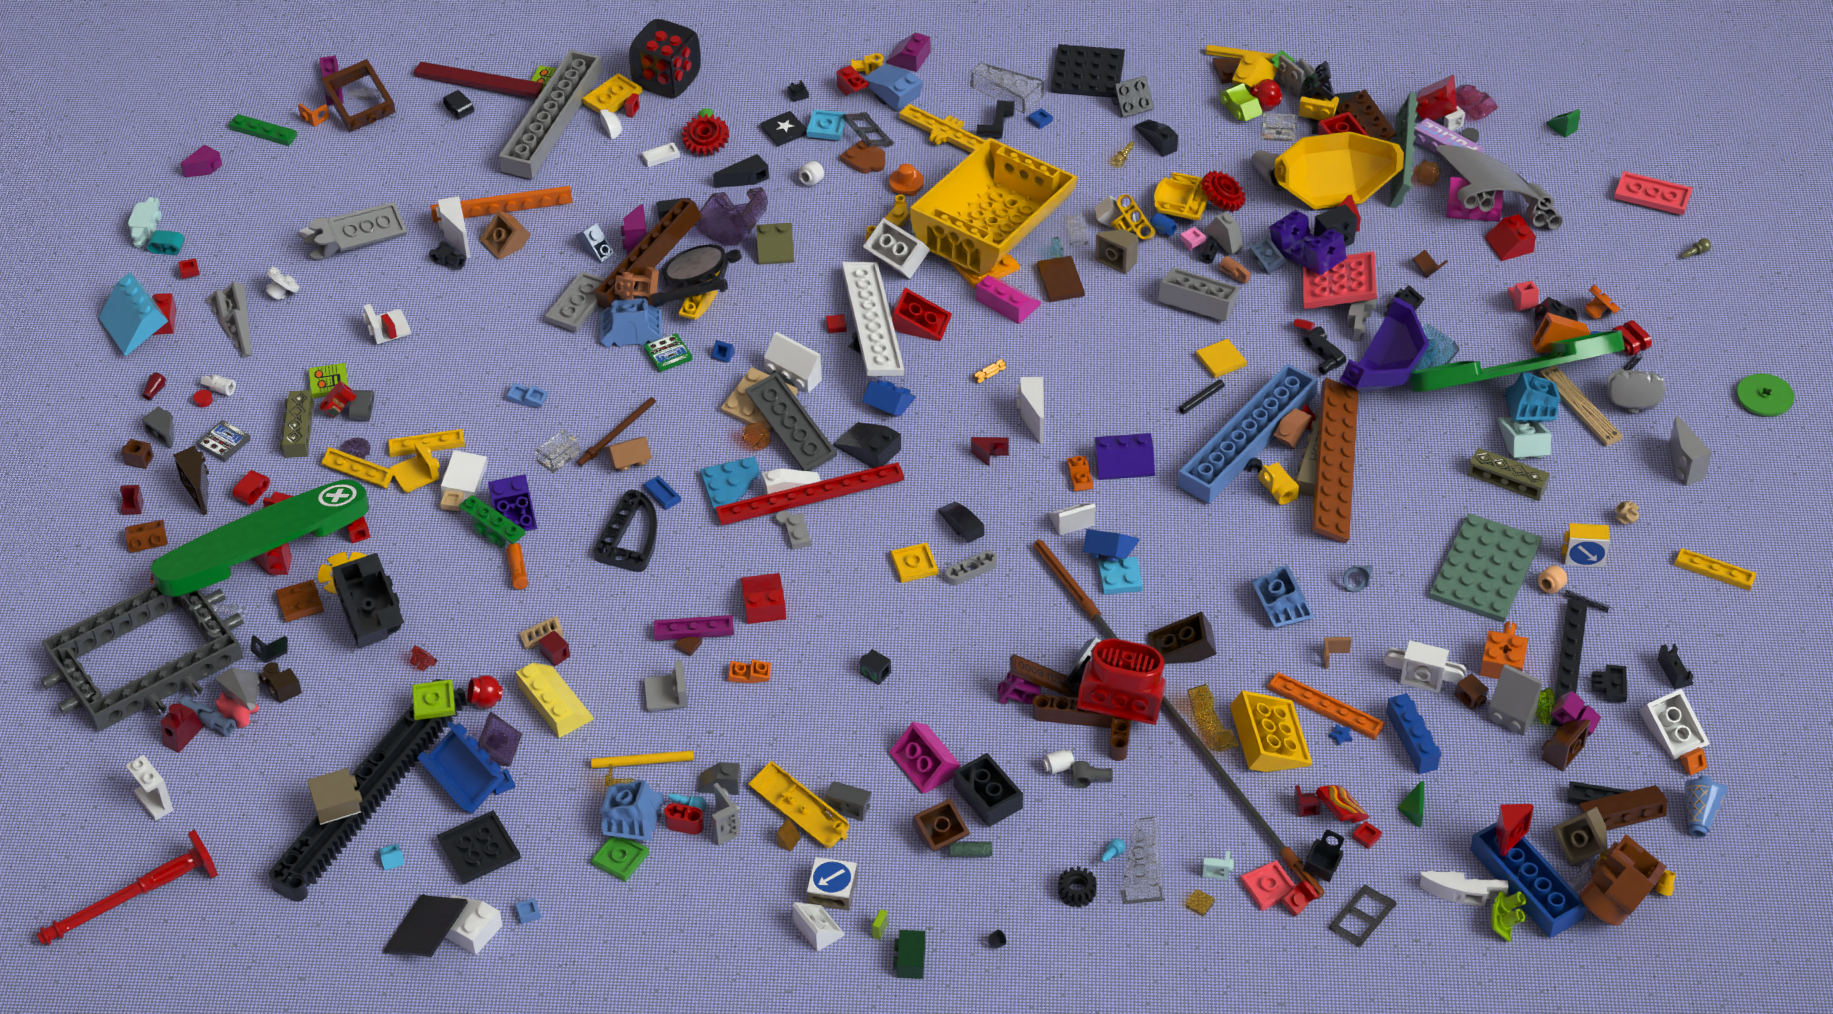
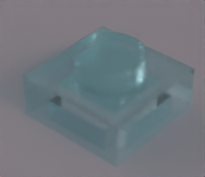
(1056, 248)

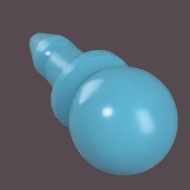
(698, 801)
(1116, 847)

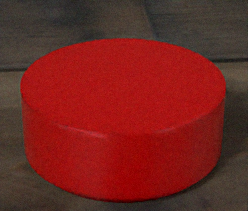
(202, 398)

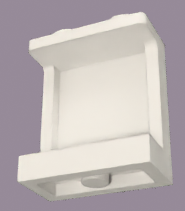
(152, 788)

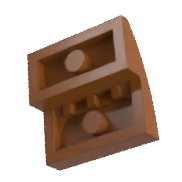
(299, 600)

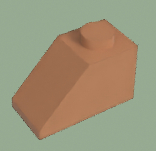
(1292, 428)

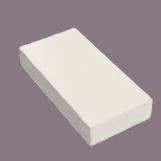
(660, 154)

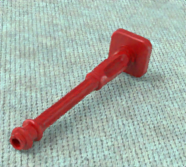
(169, 871)

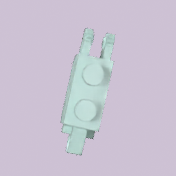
(144, 221)

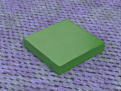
(620, 857)

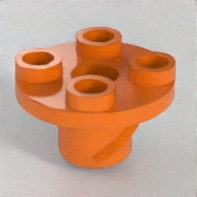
(906, 180)
(1599, 303)

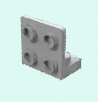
(1290, 76)
(666, 690)
(726, 820)

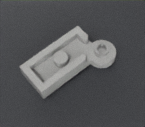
(795, 528)

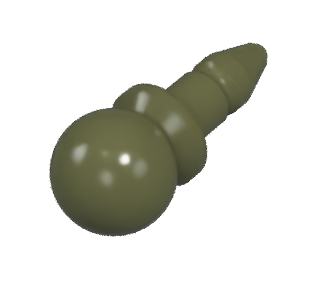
(1702, 245)

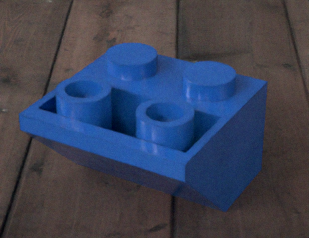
(888, 397)

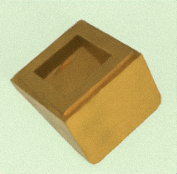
(787, 836)

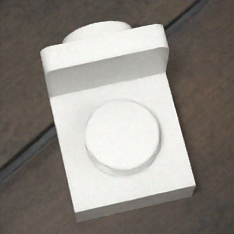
(1454, 120)

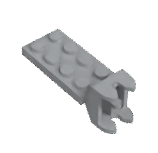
(355, 230)

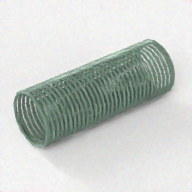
(971, 849)

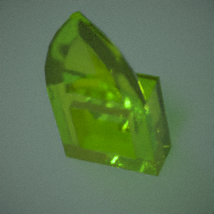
(1545, 705)

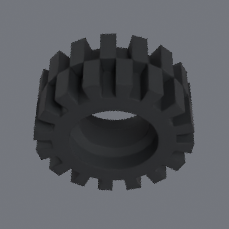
(1074, 896)

